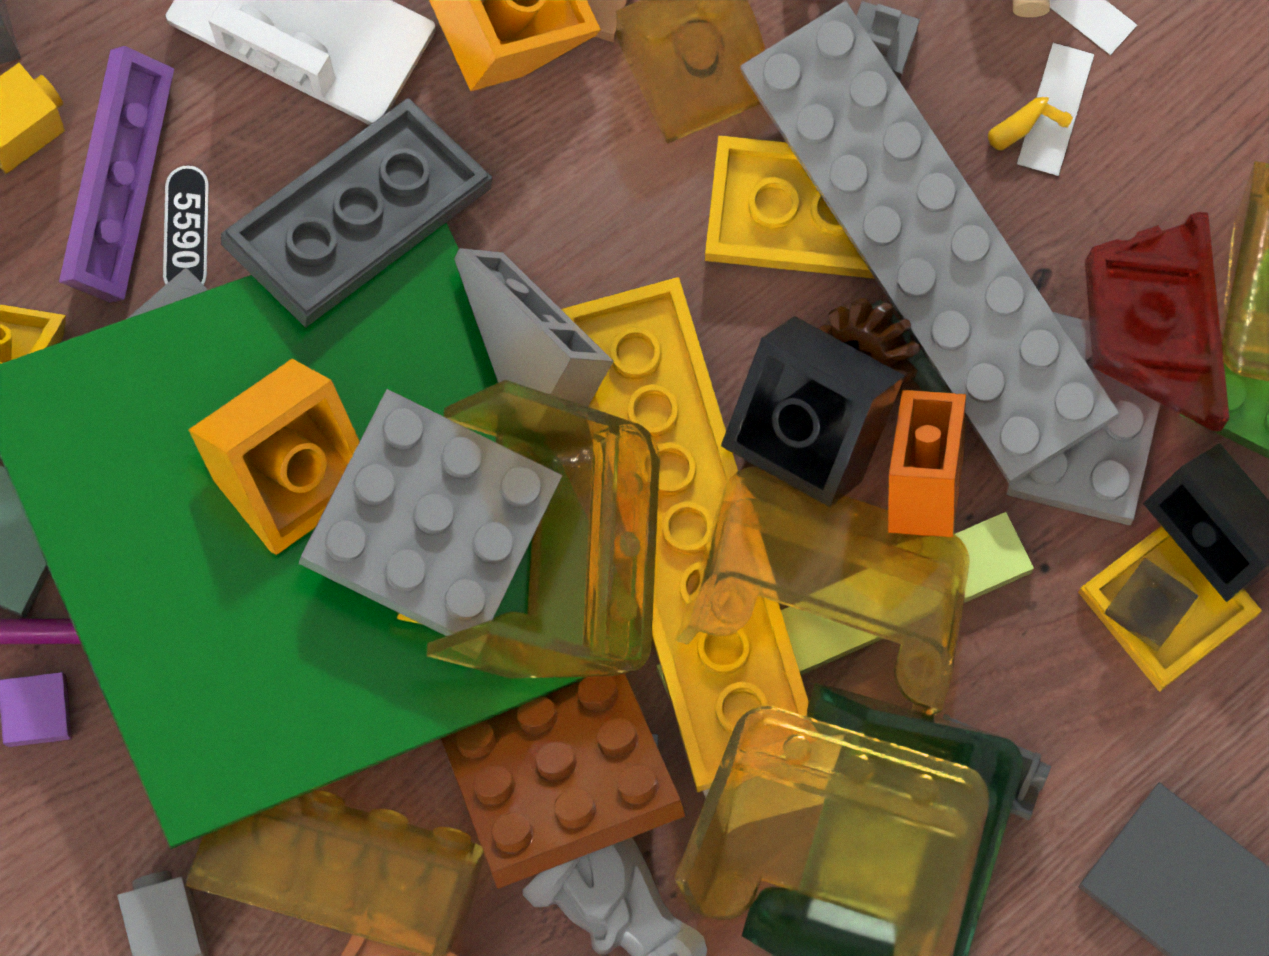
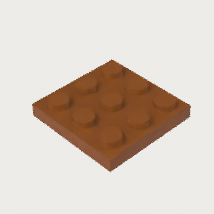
(561, 778)

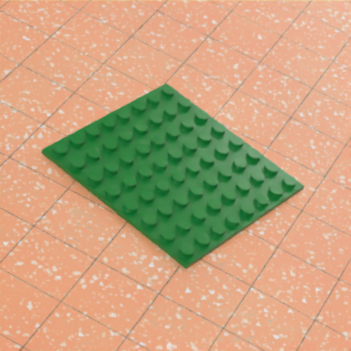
(212, 652)

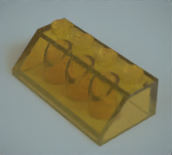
(346, 871)

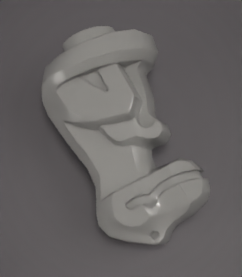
(616, 903)

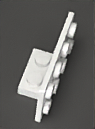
(333, 50)

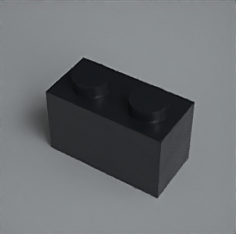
(1216, 520)

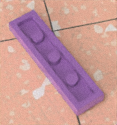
(116, 175)

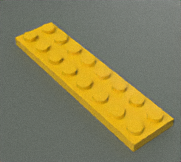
(667, 390)

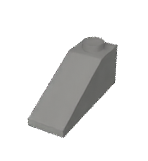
(527, 332)

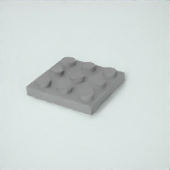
(430, 518)

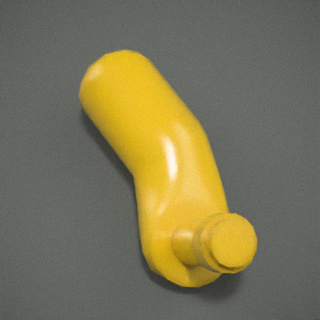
(1022, 122)

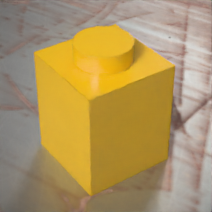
(26, 116)

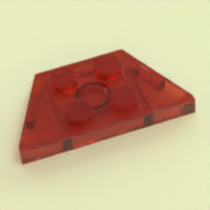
(1160, 318)

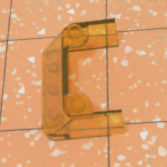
(589, 551)

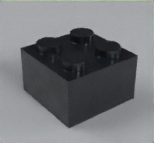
(812, 410)

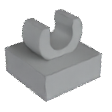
(890, 32)

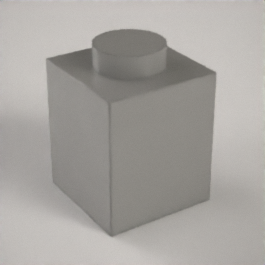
(162, 917)

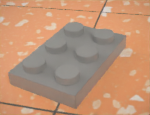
(1108, 467)

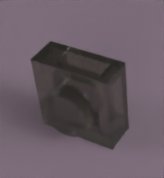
(1151, 604)

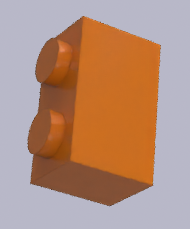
(926, 463)

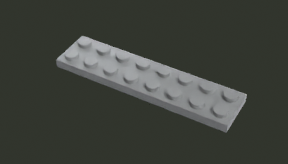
(929, 242)

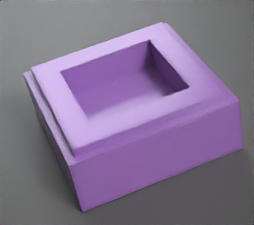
(34, 709)

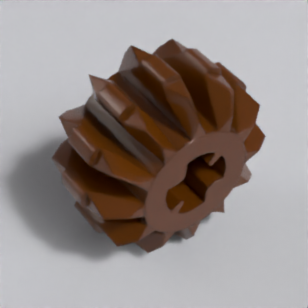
(875, 333)

